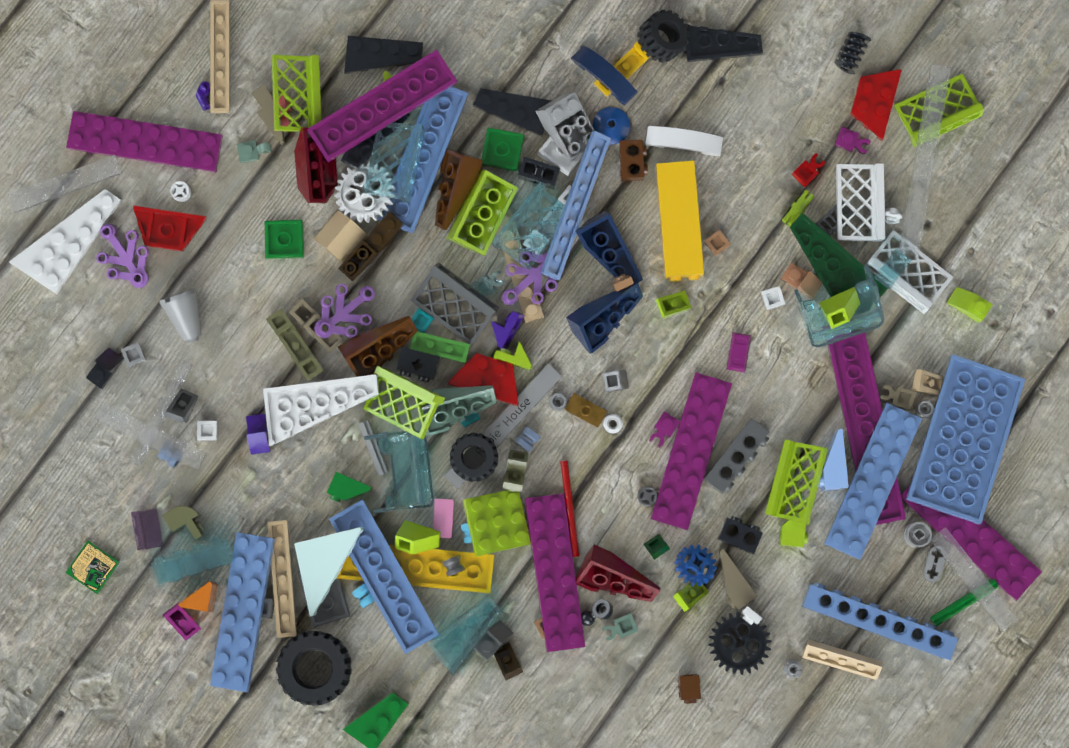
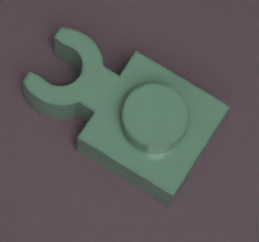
(623, 626)

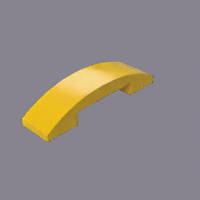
(627, 65)

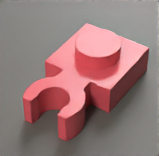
(284, 103)

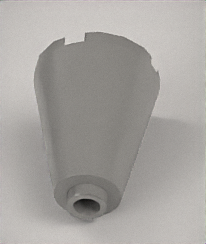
(184, 314)

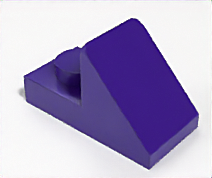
(505, 333)
(257, 434)

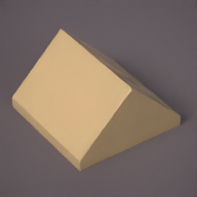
(340, 236)

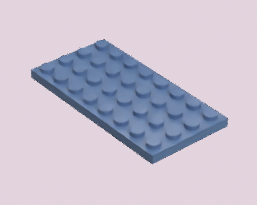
(965, 439)

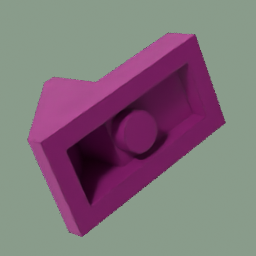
(182, 621)

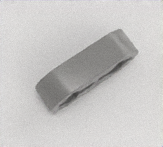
(930, 562)

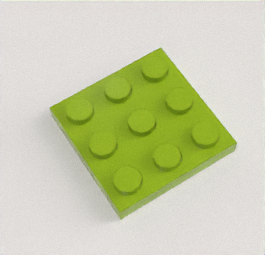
(496, 522)

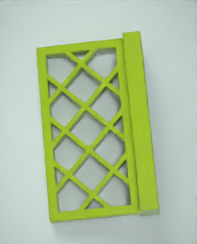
(312, 90)
(950, 121)
(413, 389)
(785, 479)

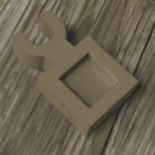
(901, 397)

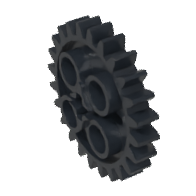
(724, 653)

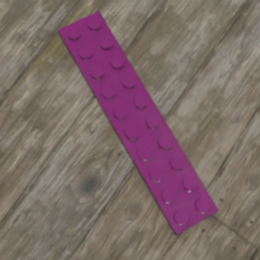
(861, 407)

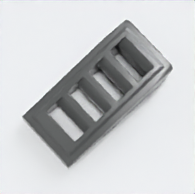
(829, 214)

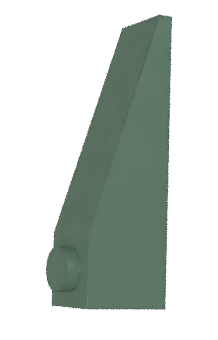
(463, 400)

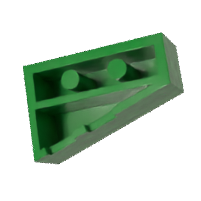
(378, 721)

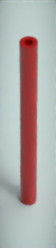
(569, 508)

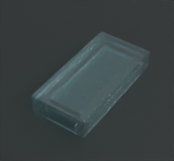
(892, 268)

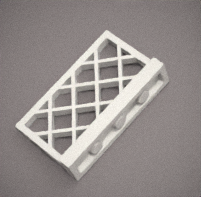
(876, 205)
(903, 286)

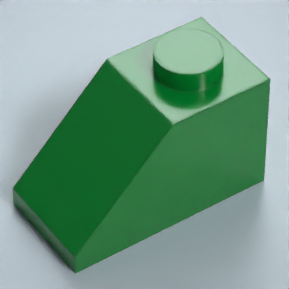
(346, 488)

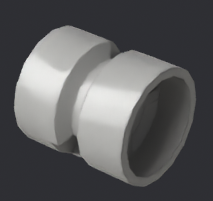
(917, 534)

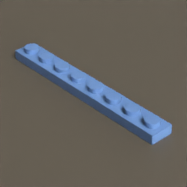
(575, 205)

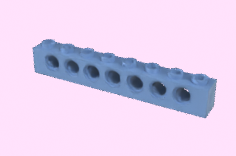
(943, 649)

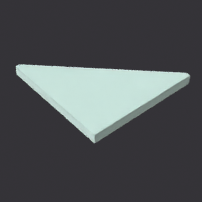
(321, 562)

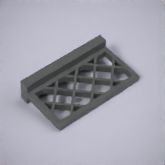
(462, 289)

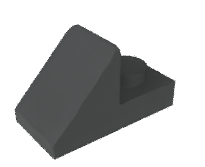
(181, 406)
(493, 640)

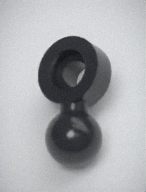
(588, 617)

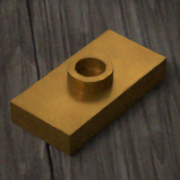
(585, 410)

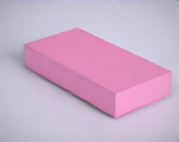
(443, 517)

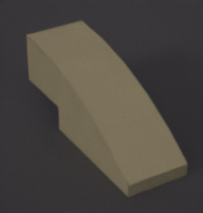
(265, 100)
(307, 318)

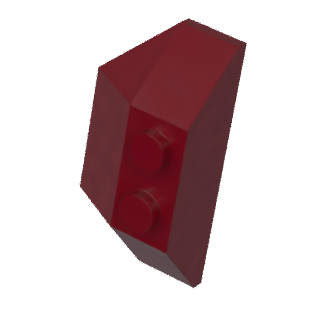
(314, 174)

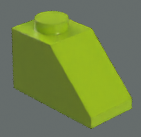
(969, 304)

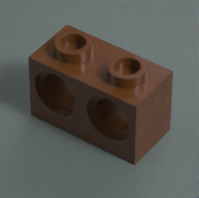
(628, 160)
(689, 688)

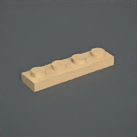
(842, 659)

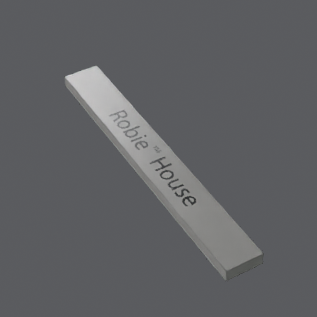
(509, 420)

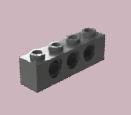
(751, 429)

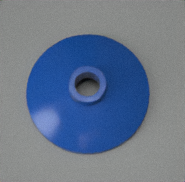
(621, 120)

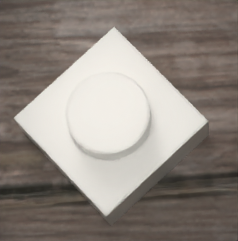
(773, 298)
(207, 430)
(750, 616)

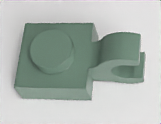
(250, 151)

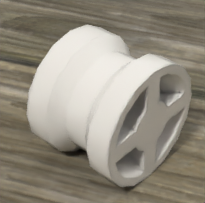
(178, 189)

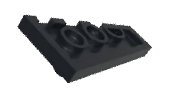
(721, 44)
(375, 53)
(512, 108)
(362, 152)

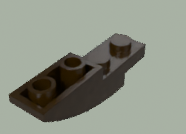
(372, 246)

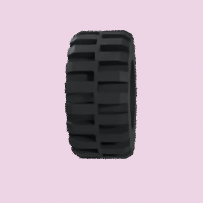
(287, 668)

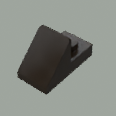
(508, 661)

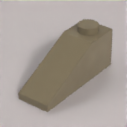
(736, 587)

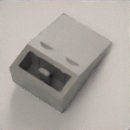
(566, 124)

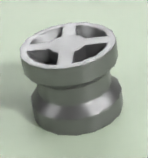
(648, 497)
(453, 565)

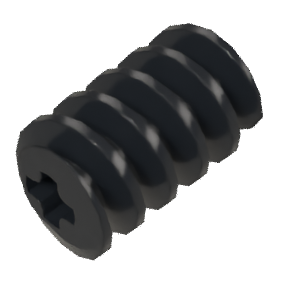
(850, 52)

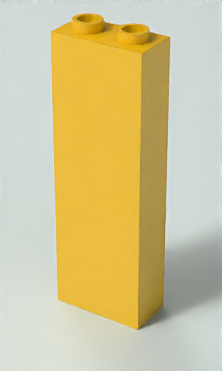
(679, 220)

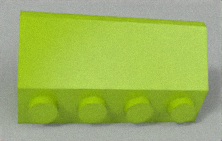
(482, 213)

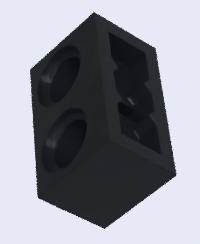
(739, 539)

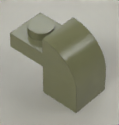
(515, 470)
(184, 516)

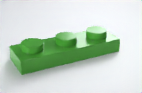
(440, 347)

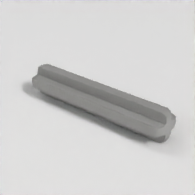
(373, 448)

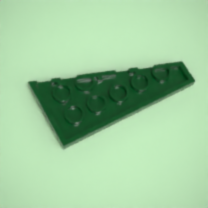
(831, 262)

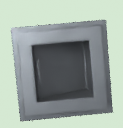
(616, 380)

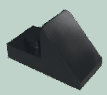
(104, 368)

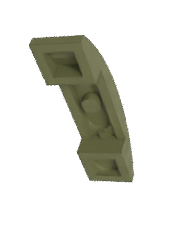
(294, 344)

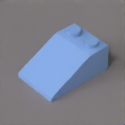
(835, 470)

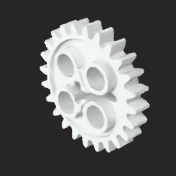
(357, 207)

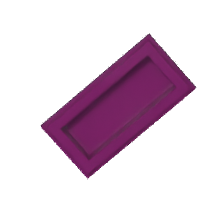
(738, 352)

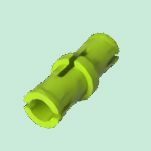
(798, 207)

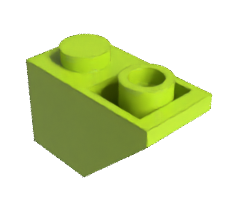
(840, 308)
(793, 533)
(416, 538)

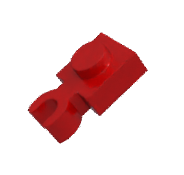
(807, 171)

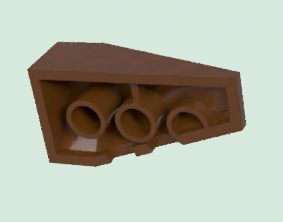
(459, 176)
(376, 346)

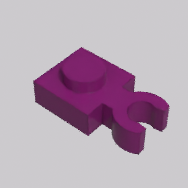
(849, 140)
(666, 426)

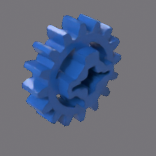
(698, 558)

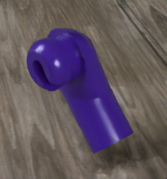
(202, 95)

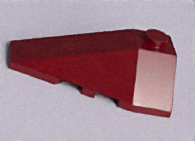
(610, 573)

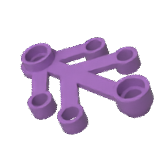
(125, 258)
(533, 275)
(342, 314)

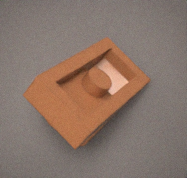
(803, 281)

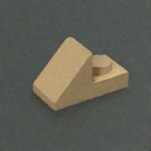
(927, 382)

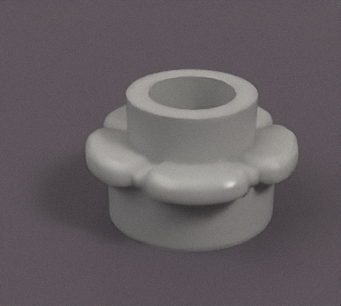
(928, 405)
(558, 406)
(792, 674)

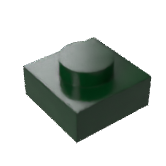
(656, 546)

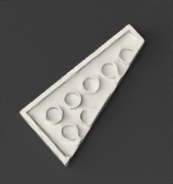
(61, 249)
(304, 405)

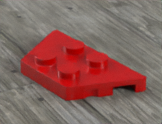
(875, 100)
(167, 228)
(488, 372)

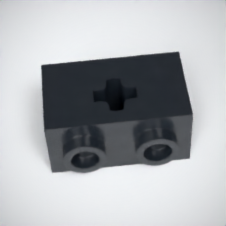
(538, 172)
(428, 361)

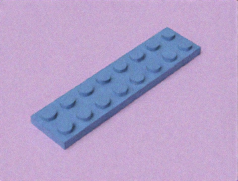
(439, 121)
(873, 481)
(386, 579)
(242, 612)

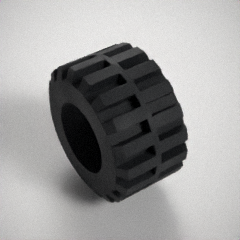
(672, 27)
(461, 445)

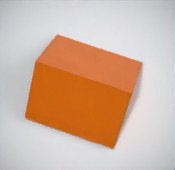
(202, 599)

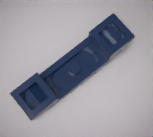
(605, 73)

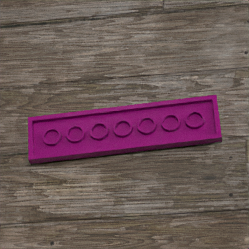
(382, 105)
(144, 141)
(691, 451)
(985, 548)
(555, 572)

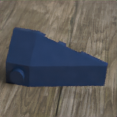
(606, 245)
(598, 318)

